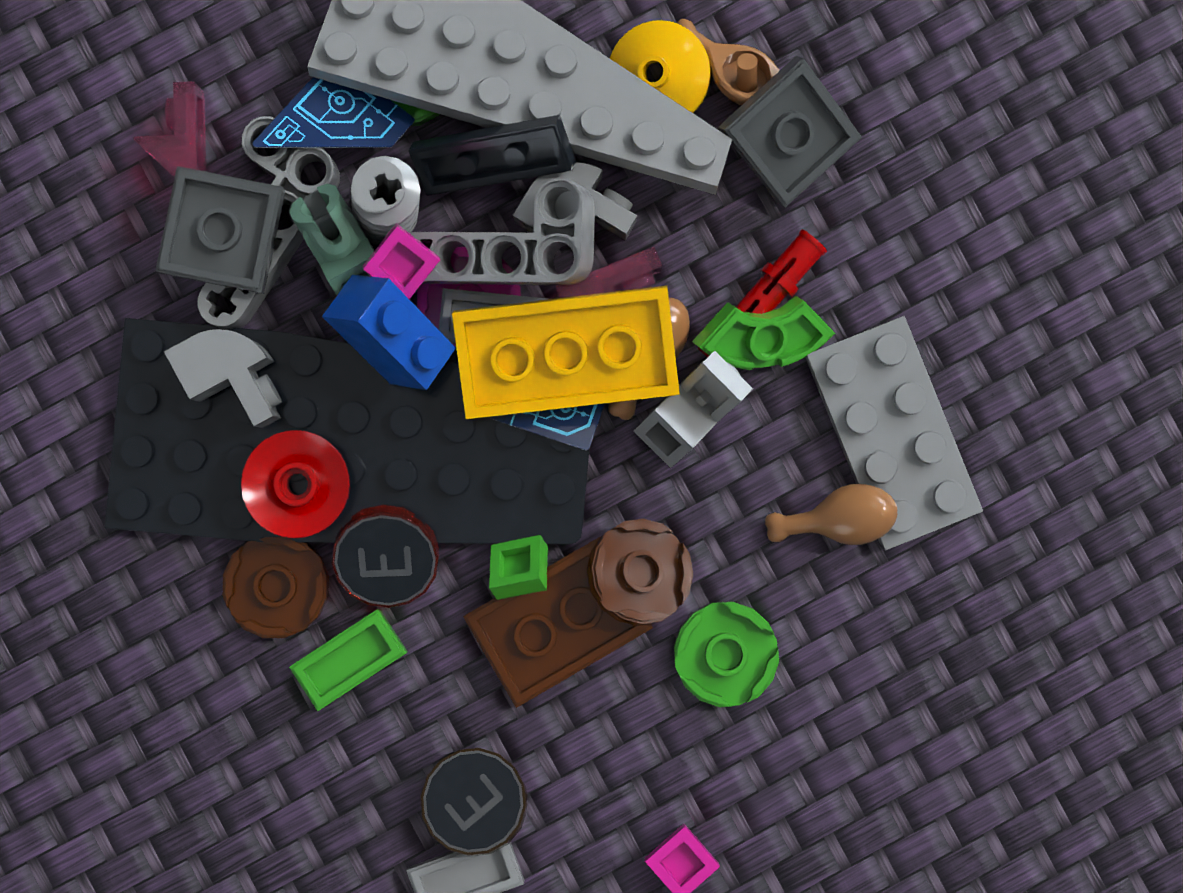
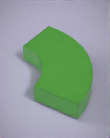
(765, 338)

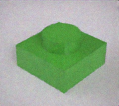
(518, 567)

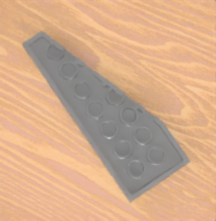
(510, 66)

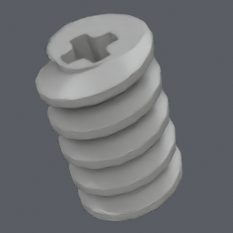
(385, 194)

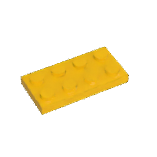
(566, 352)

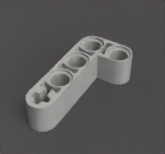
(286, 169)
(536, 248)

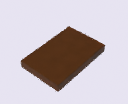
(548, 633)

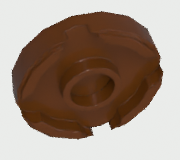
(639, 572)
(275, 586)

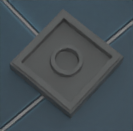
(790, 131)
(220, 230)

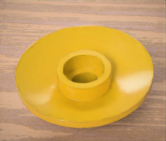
(678, 51)

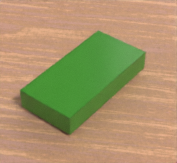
(348, 659)

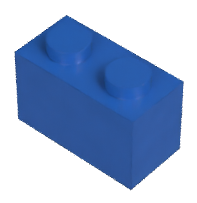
(389, 331)

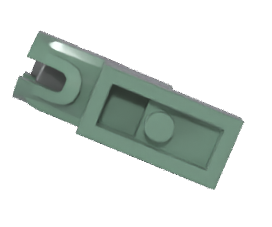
(332, 234)

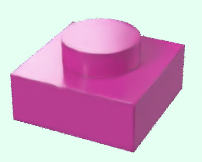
(402, 260)
(682, 861)

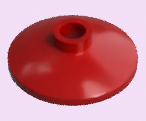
(268, 477)

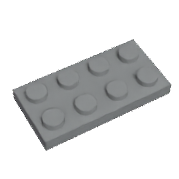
(894, 429)

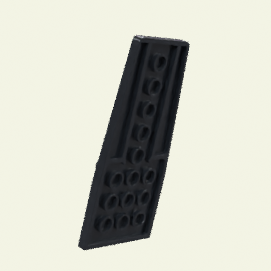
(403, 446)

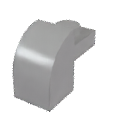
(611, 208)
(222, 359)
(686, 418)

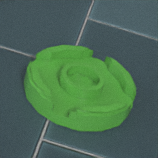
(726, 654)

